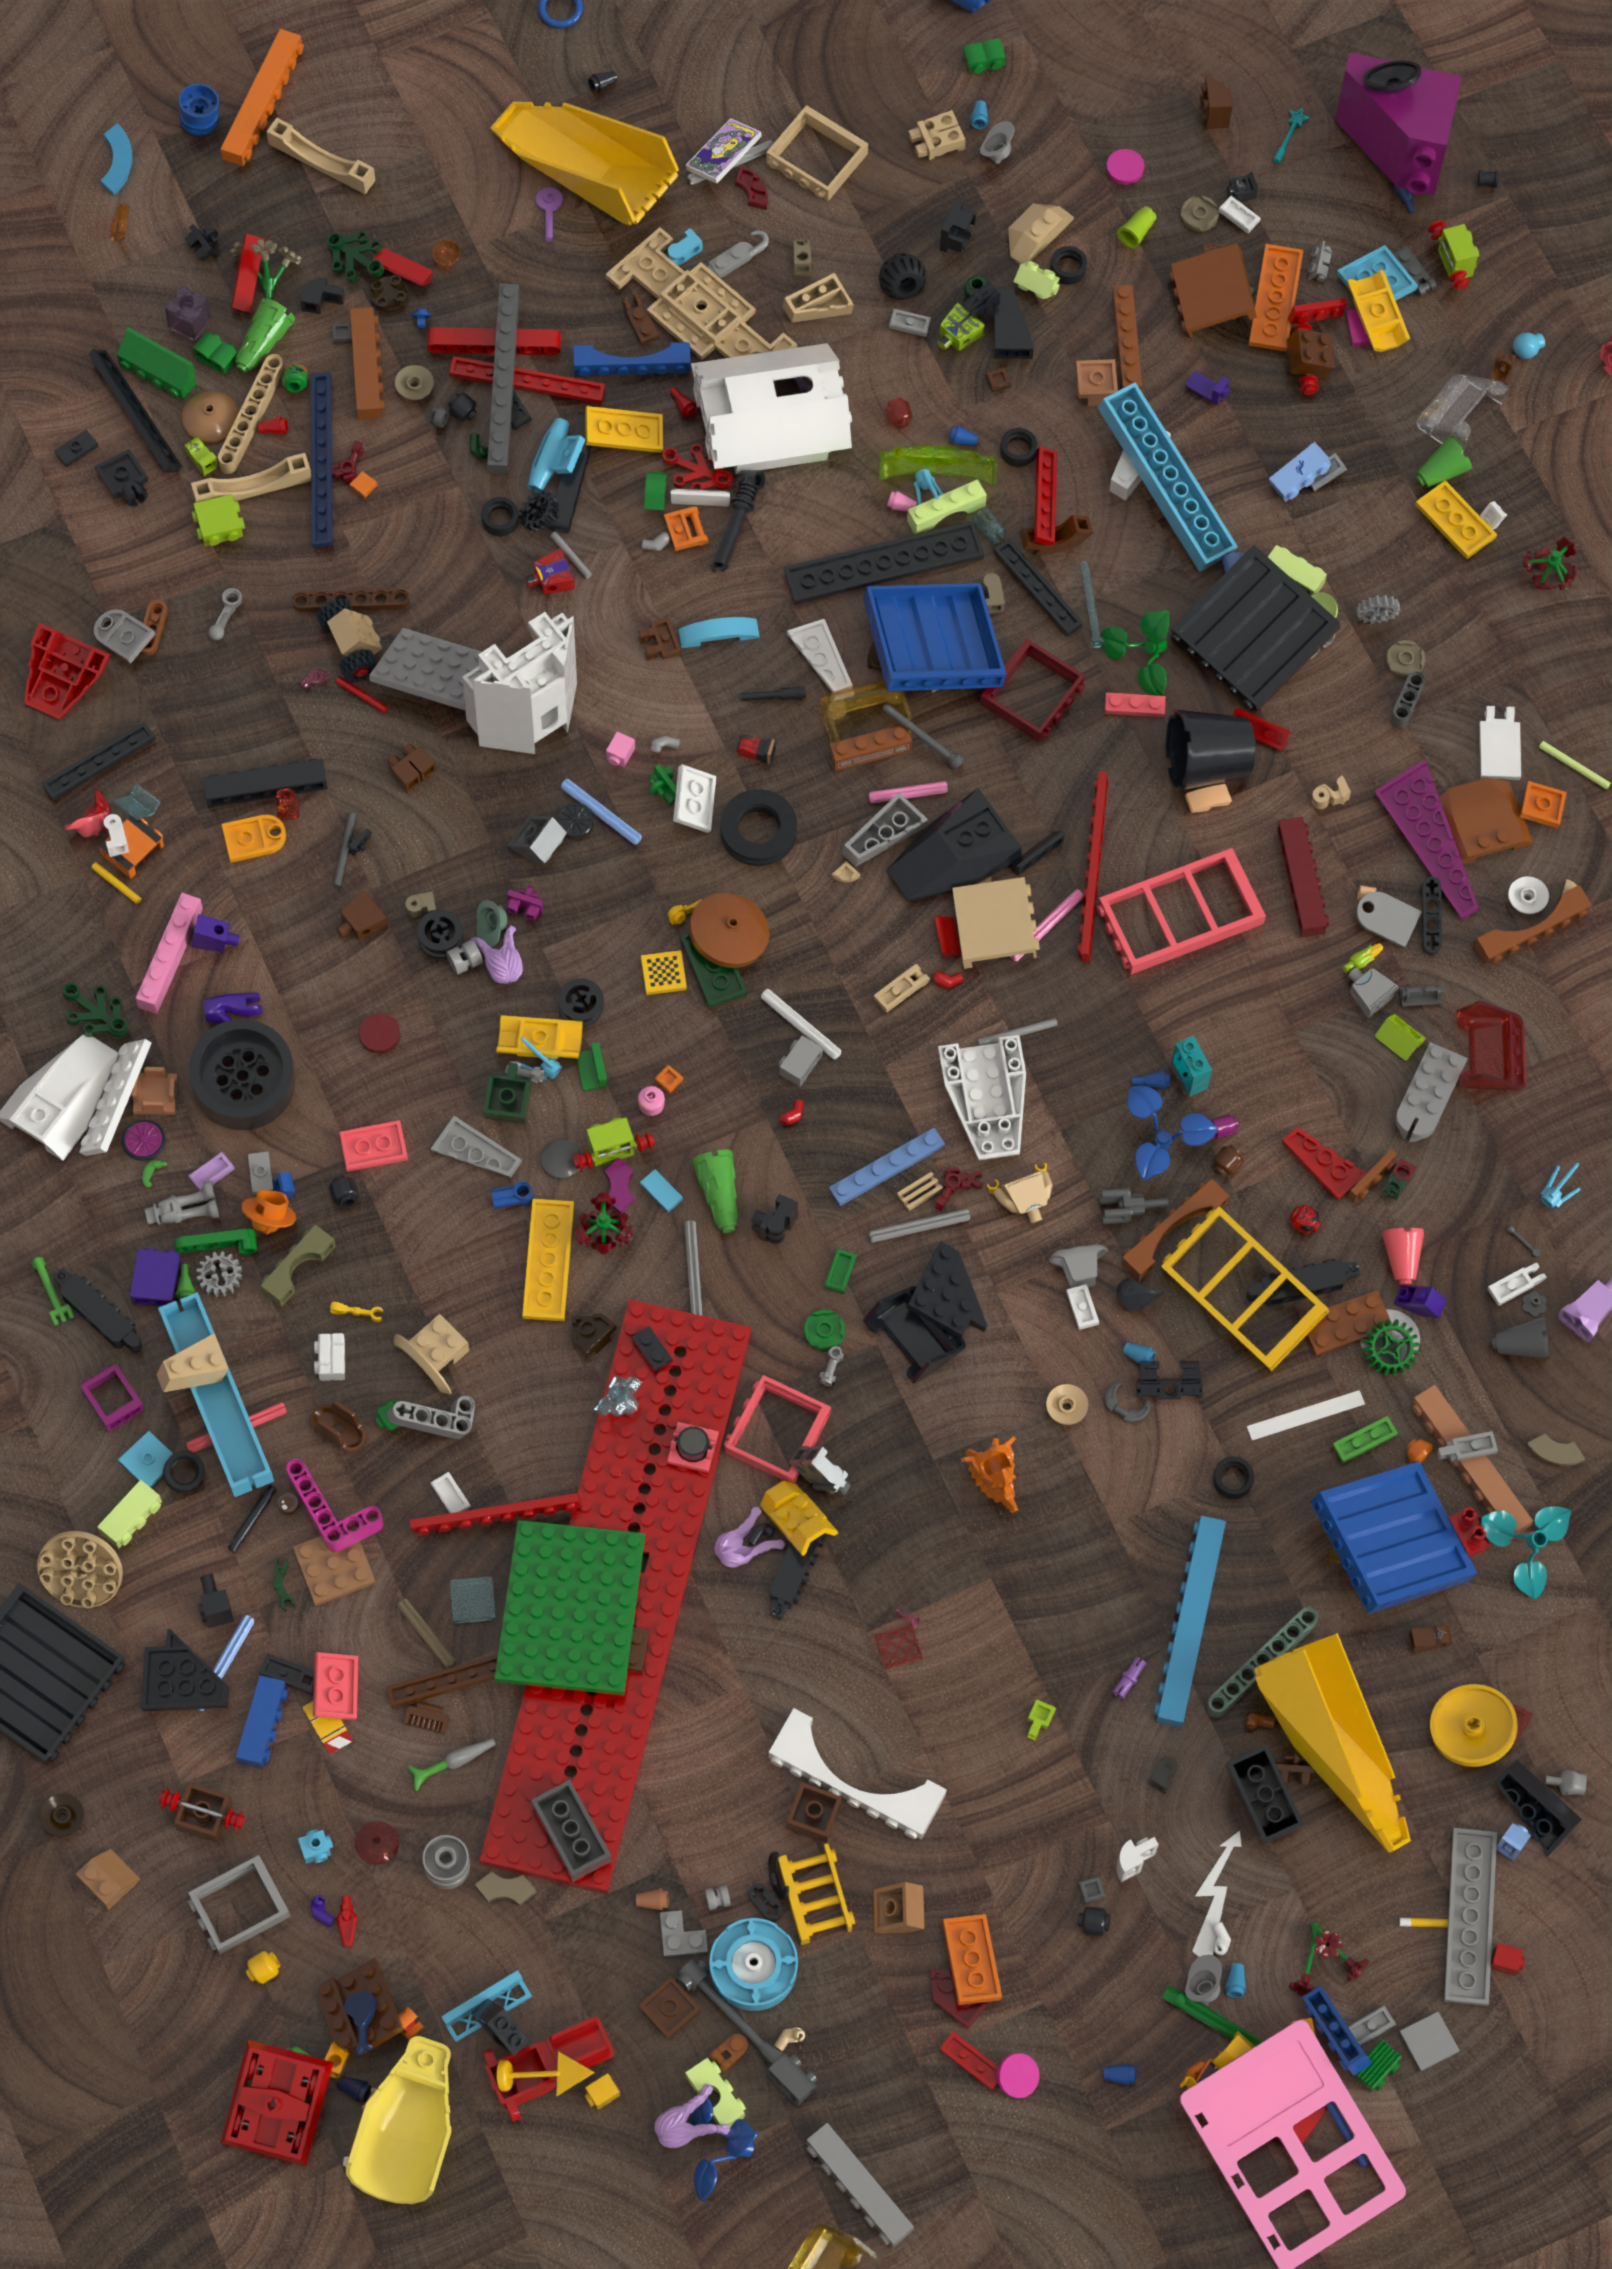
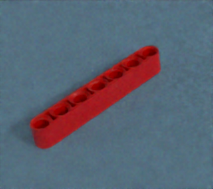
(483, 341)

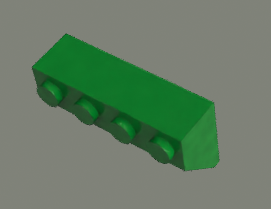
(156, 364)

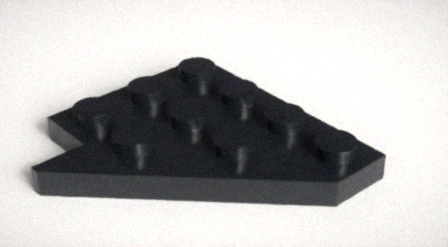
(947, 1294)
(179, 1679)

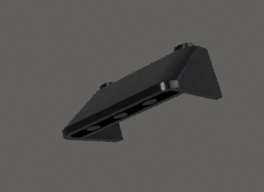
(919, 1339)

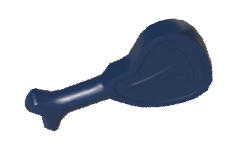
(361, 2008)

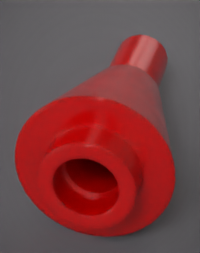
(686, 405)

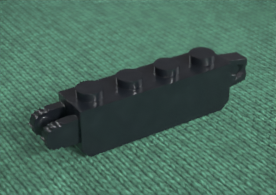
(1318, 1279)
(97, 1311)
(791, 1576)

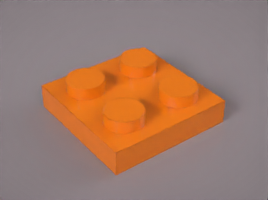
(1543, 804)

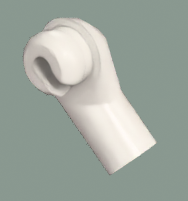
(1223, 1939)

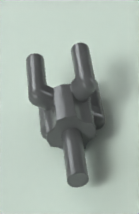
(1127, 1205)

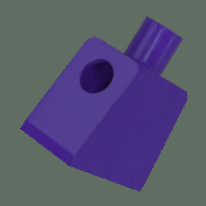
(212, 934)

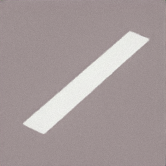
(1305, 1415)

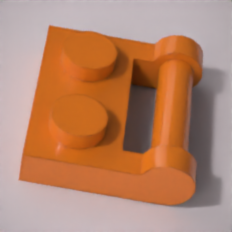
(680, 531)

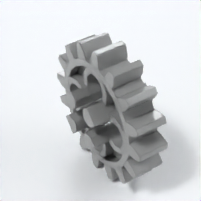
(1378, 609)
(209, 1268)

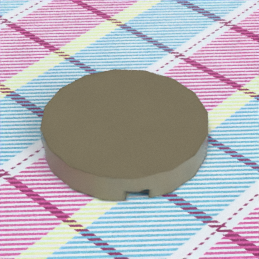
(1199, 213)
(1405, 658)

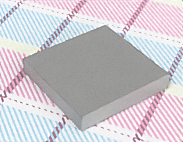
(1429, 2041)

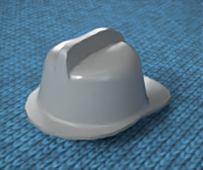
(997, 142)
(1204, 1979)

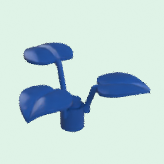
(1154, 1159)
(739, 2144)

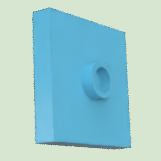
(146, 1459)

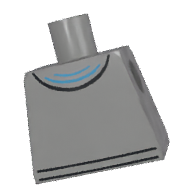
(1371, 990)

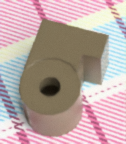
(420, 904)

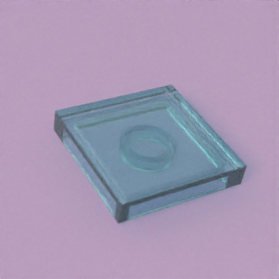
(472, 1599)

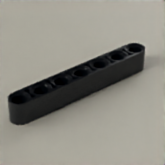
(571, 484)

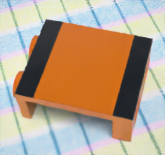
(140, 841)

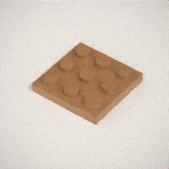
(333, 1573)

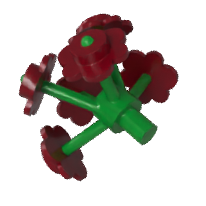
(1546, 559)

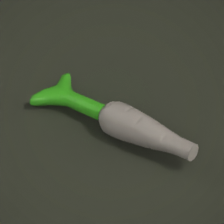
(452, 1760)

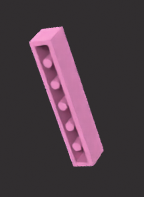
(169, 953)

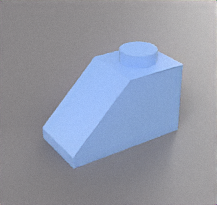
(1513, 1841)

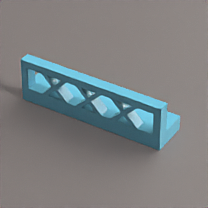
(493, 1992)

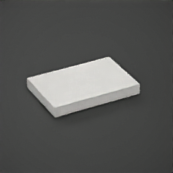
(694, 798)

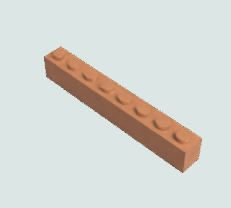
(1477, 1472)

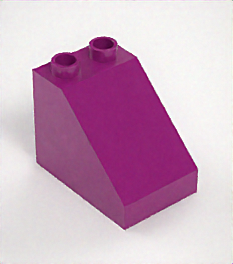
(1401, 130)

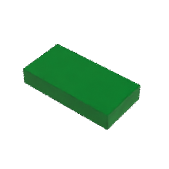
(840, 1271)

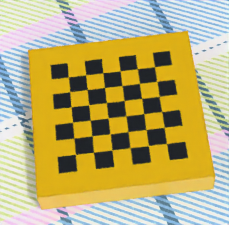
(663, 972)

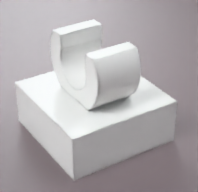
(1493, 515)

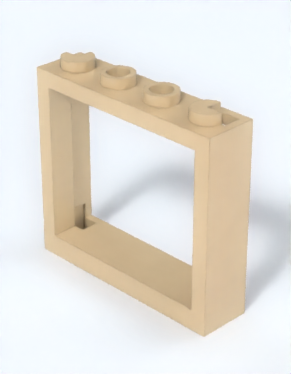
(832, 131)

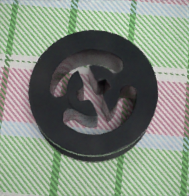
(439, 922)
(588, 993)

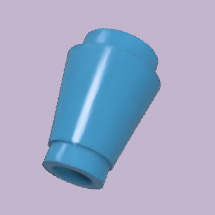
(979, 115)
(1139, 1352)
(1235, 1983)

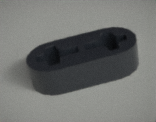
(769, 1899)

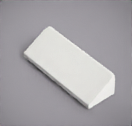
(700, 497)

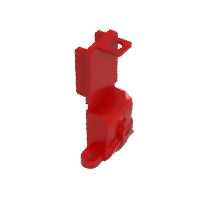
(583, 2043)

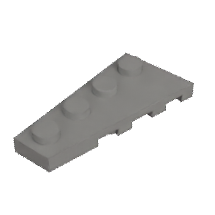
(472, 1147)

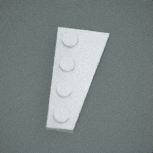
(821, 652)

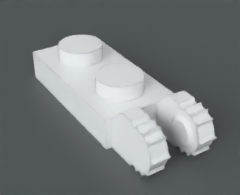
(1515, 1284)

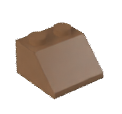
(107, 1878)
(898, 1908)

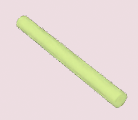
(1574, 765)

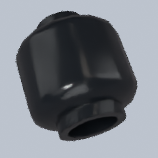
(462, 407)
(343, 1191)
(1094, 1921)

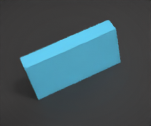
(661, 1191)

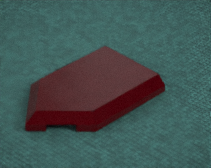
(945, 1997)

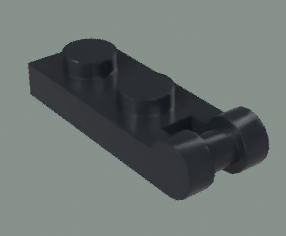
(289, 1672)

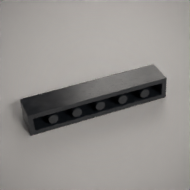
(264, 782)

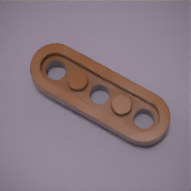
(155, 621)

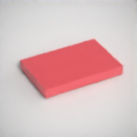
(373, 1146)
(335, 1686)

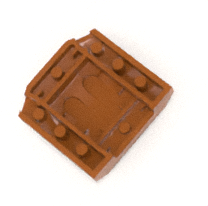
(1484, 818)

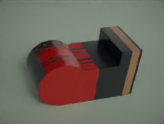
(757, 748)

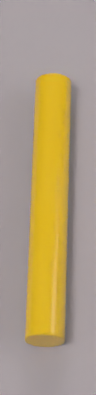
(116, 883)

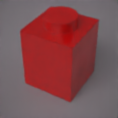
(1507, 1959)

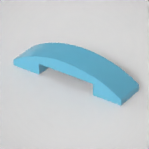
(718, 629)

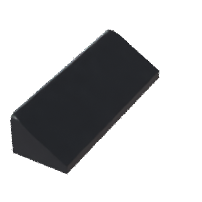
(1038, 852)

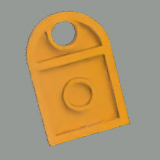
(252, 837)

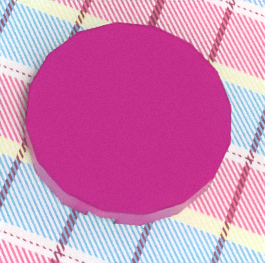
(1125, 166)
(1018, 2075)

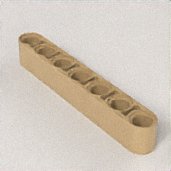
(250, 422)

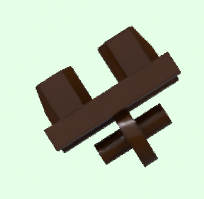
(1502, 367)
(1305, 1770)

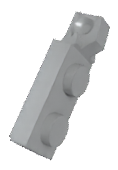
(1469, 1447)

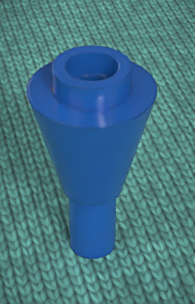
(1157, 1080)

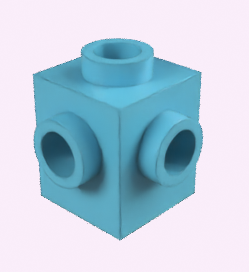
(312, 1853)

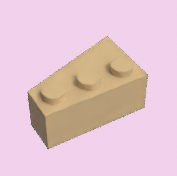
(818, 301)
(193, 1366)

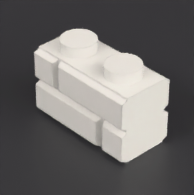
(330, 1357)

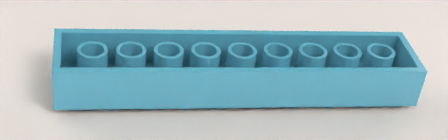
(1167, 476)

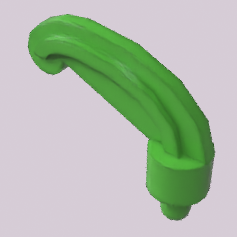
(149, 1169)

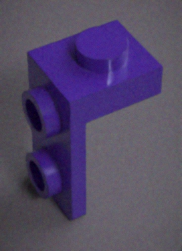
(1207, 388)

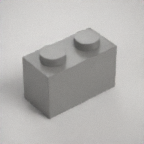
(800, 1061)

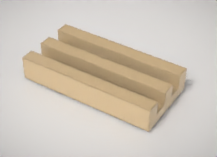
(933, 1182)

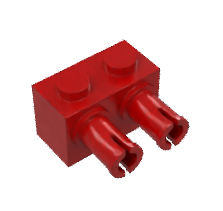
(1470, 1532)

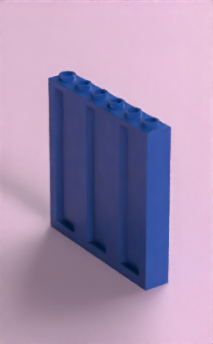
(934, 637)
(1393, 1537)

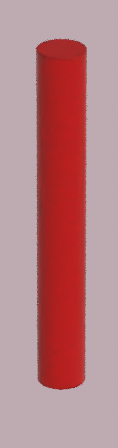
(361, 694)

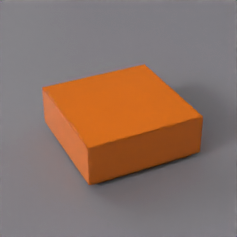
(363, 484)
(668, 1079)

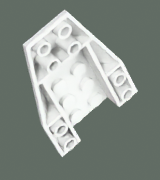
(987, 1093)
(62, 1095)

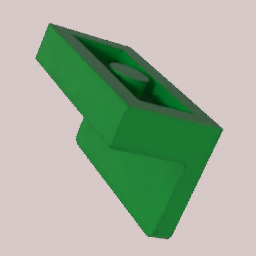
(592, 1068)

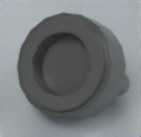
(441, 417)

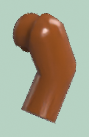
(1253, 1720)

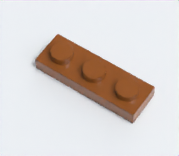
(1373, 1177)

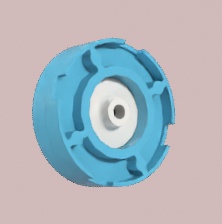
(748, 1985)

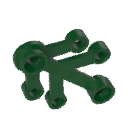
(353, 253)
(96, 1012)

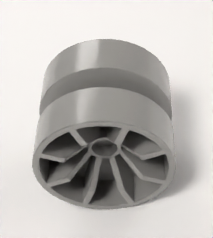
(446, 1862)

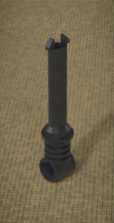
(749, 483)

